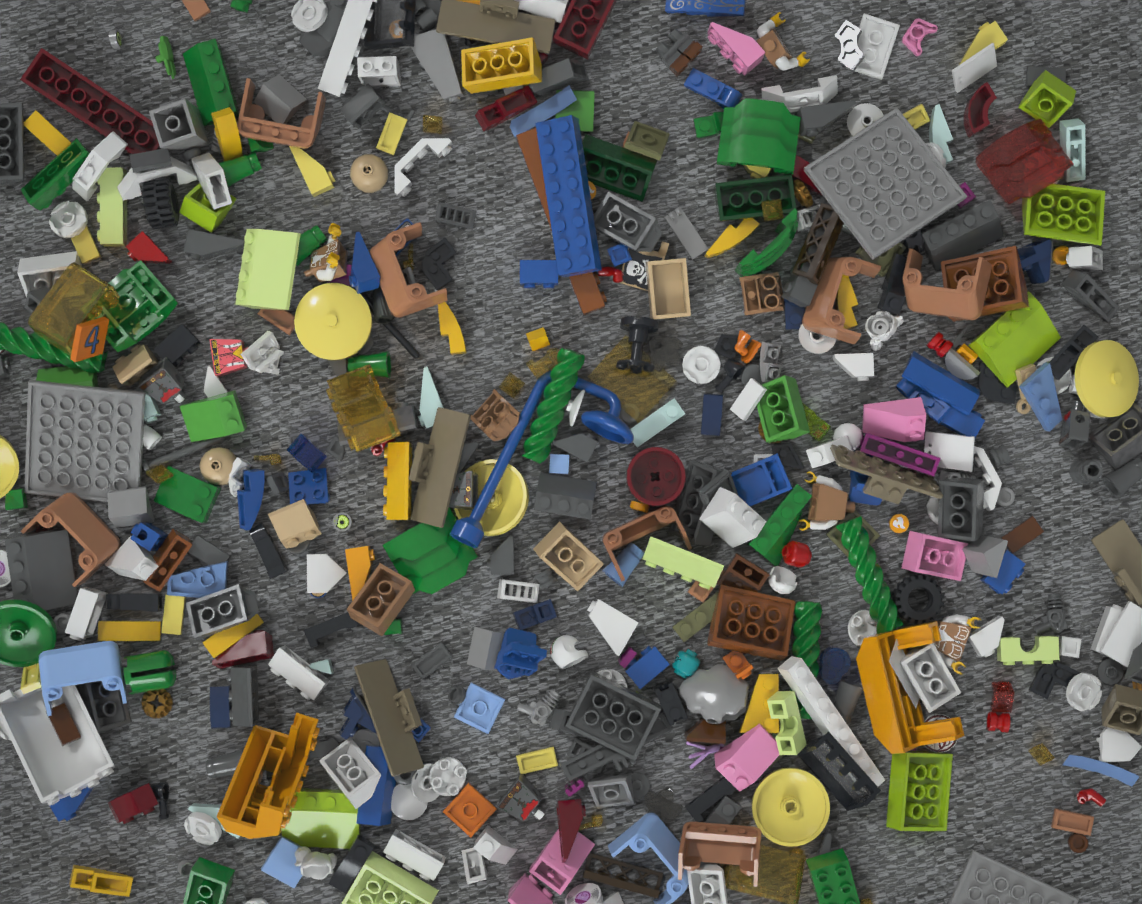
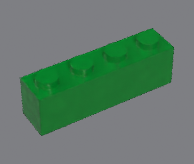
(780, 525)

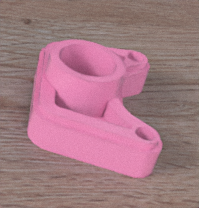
(916, 33)

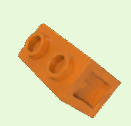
(738, 664)

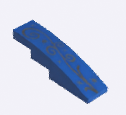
(711, 8)

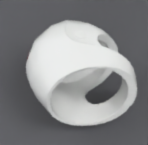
(564, 652)

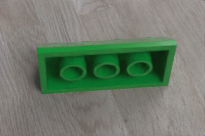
(209, 79)
(55, 176)

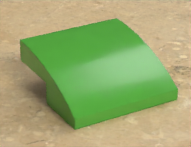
(582, 109)

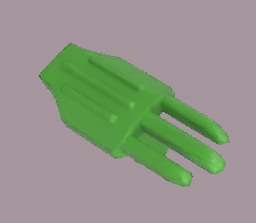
(166, 56)

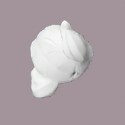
(889, 326)
(314, 863)

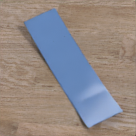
(543, 111)
(1103, 768)

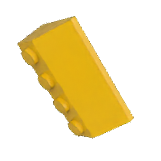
(501, 65)
(398, 484)

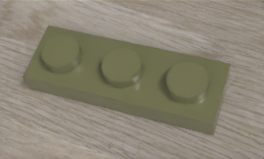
(696, 619)

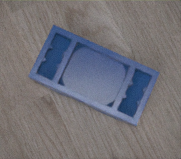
(761, 480)

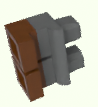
(681, 53)

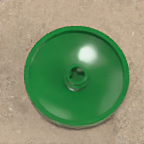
(24, 633)

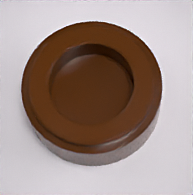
(1078, 842)

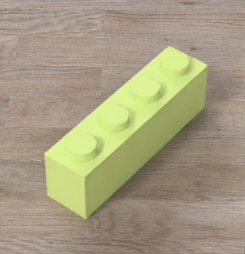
(112, 209)

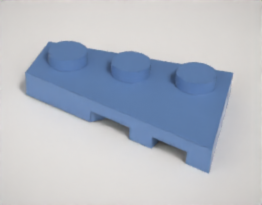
(1042, 396)
(199, 581)

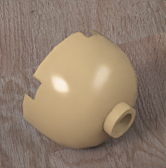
(371, 181)
(225, 461)

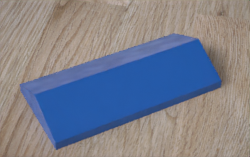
(941, 383)
(378, 808)

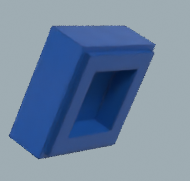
(619, 254)

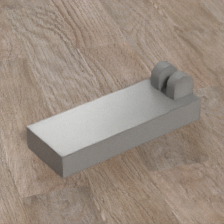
(686, 233)

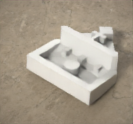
(263, 354)
(322, 573)
(1117, 746)

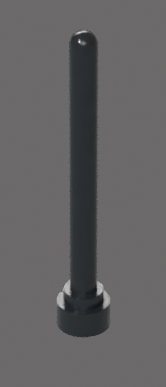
(394, 331)

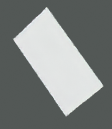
(895, 659)

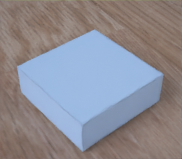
(559, 464)

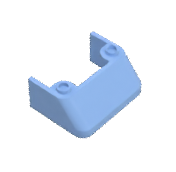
(78, 666)
(653, 833)

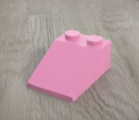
(896, 419)
(934, 556)
(747, 757)
(529, 892)

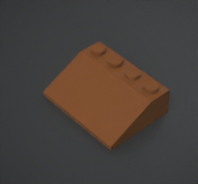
(1006, 283)
(751, 623)

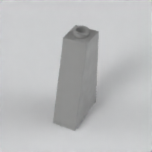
(437, 59)

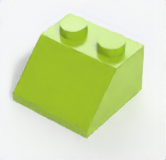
(1048, 98)
(199, 210)

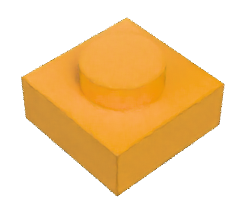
(968, 354)

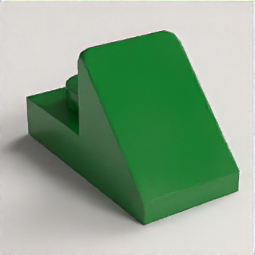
(708, 125)

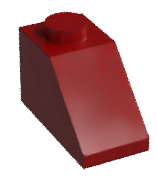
(145, 249)

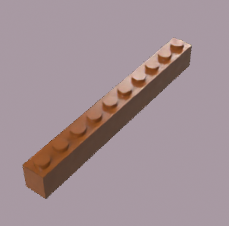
(585, 284)

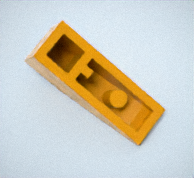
(359, 567)

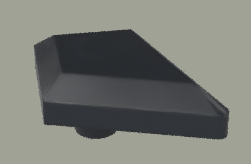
(726, 345)
(787, 455)

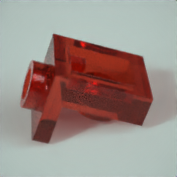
(1002, 697)

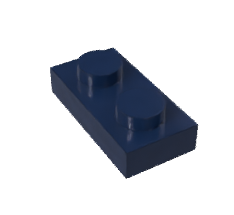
(793, 315)

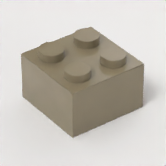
(1123, 709)

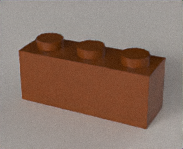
(168, 558)

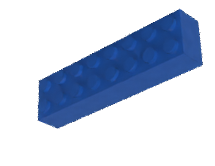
(568, 196)

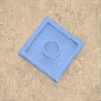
(479, 708)
(281, 862)

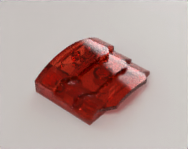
(1024, 161)

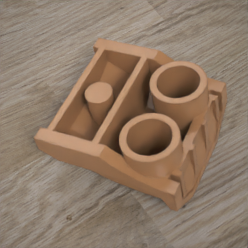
(760, 292)
(496, 417)

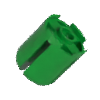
(151, 681)

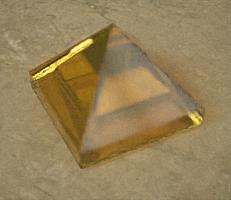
(432, 124)
(772, 210)
(511, 385)
(159, 474)
(1041, 754)

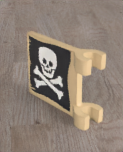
(635, 270)

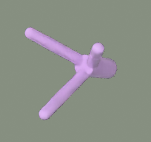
(707, 750)

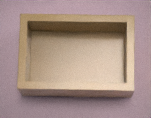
(668, 288)

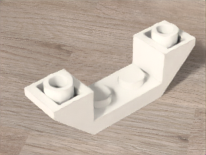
(793, 100)
(439, 146)
(96, 163)
(130, 188)
(989, 476)

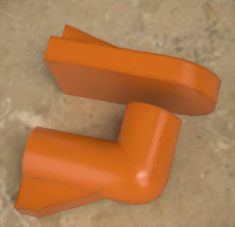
(749, 352)

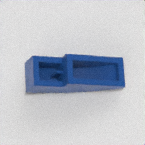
(250, 497)

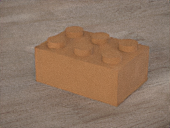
(381, 599)

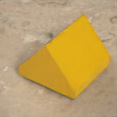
(538, 339)

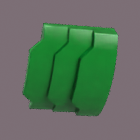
(759, 135)
(756, 263)
(140, 309)
(430, 555)

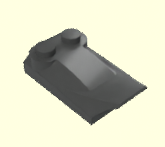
(321, 40)
(627, 224)
(221, 611)

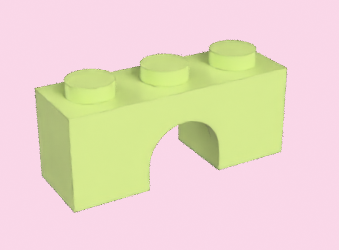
(1045, 650)
(791, 735)

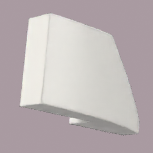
(212, 384)
(237, 474)

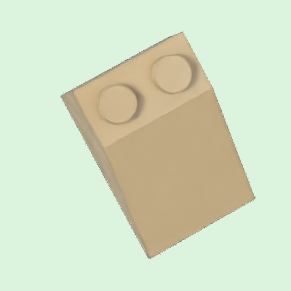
(568, 556)

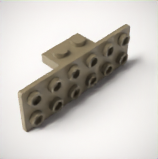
(494, 22)
(437, 466)
(885, 479)
(1123, 557)
(392, 716)

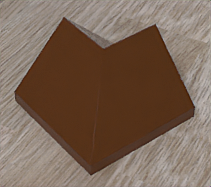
(706, 732)

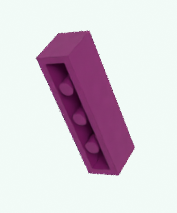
(900, 454)

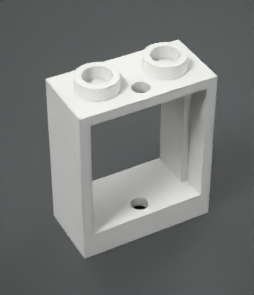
(376, 68)
(85, 613)

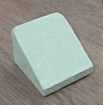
(323, 666)

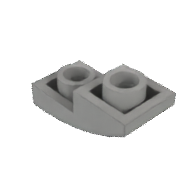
(768, 361)

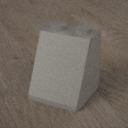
(179, 126)

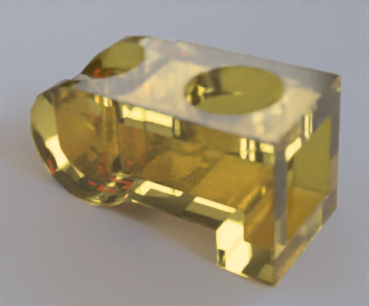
(544, 364)

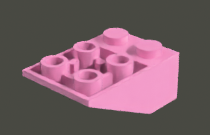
(737, 47)
(549, 865)

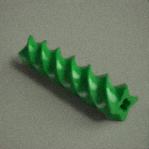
(33, 346)
(552, 410)
(869, 575)
(806, 646)

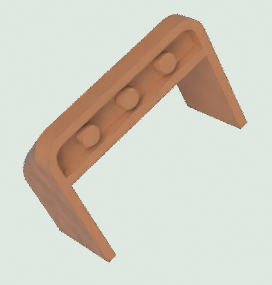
(253, 126)
(399, 297)
(961, 303)
(820, 315)
(84, 526)
(640, 527)
(720, 845)

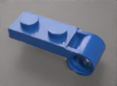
(712, 89)
(933, 406)

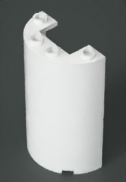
(50, 767)

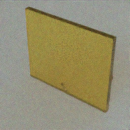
(635, 391)

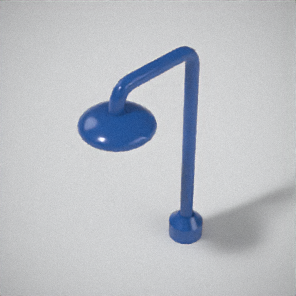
(608, 425)

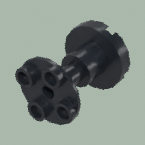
(638, 338)

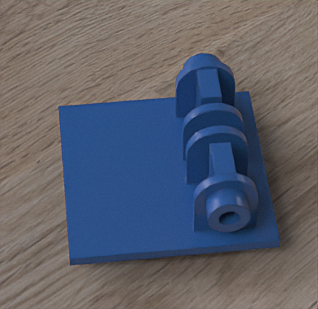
(309, 486)

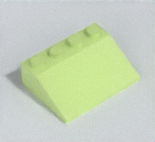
(267, 269)
(682, 562)
(388, 884)

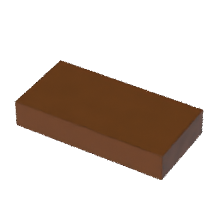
(1022, 534)
(63, 725)

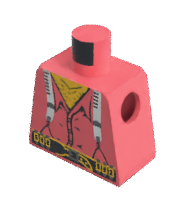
(227, 356)

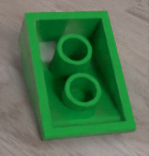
(187, 495)
(208, 883)

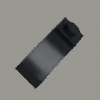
(893, 287)
(1071, 351)
(351, 863)

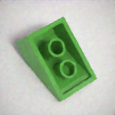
(213, 417)

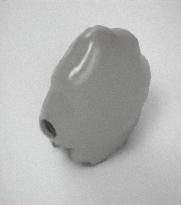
(715, 694)

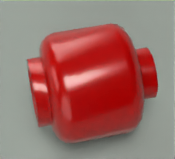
(796, 554)

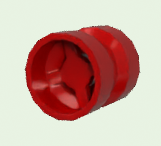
(936, 341)
(998, 722)

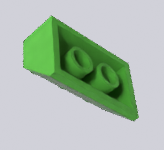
(67, 376)
(782, 410)

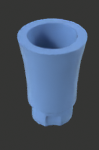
(627, 561)

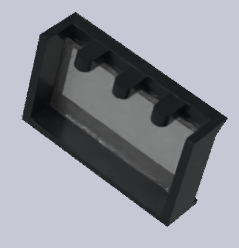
(391, 24)
(839, 772)

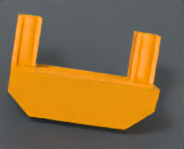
(890, 709)
(260, 809)

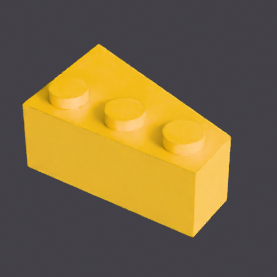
(758, 710)

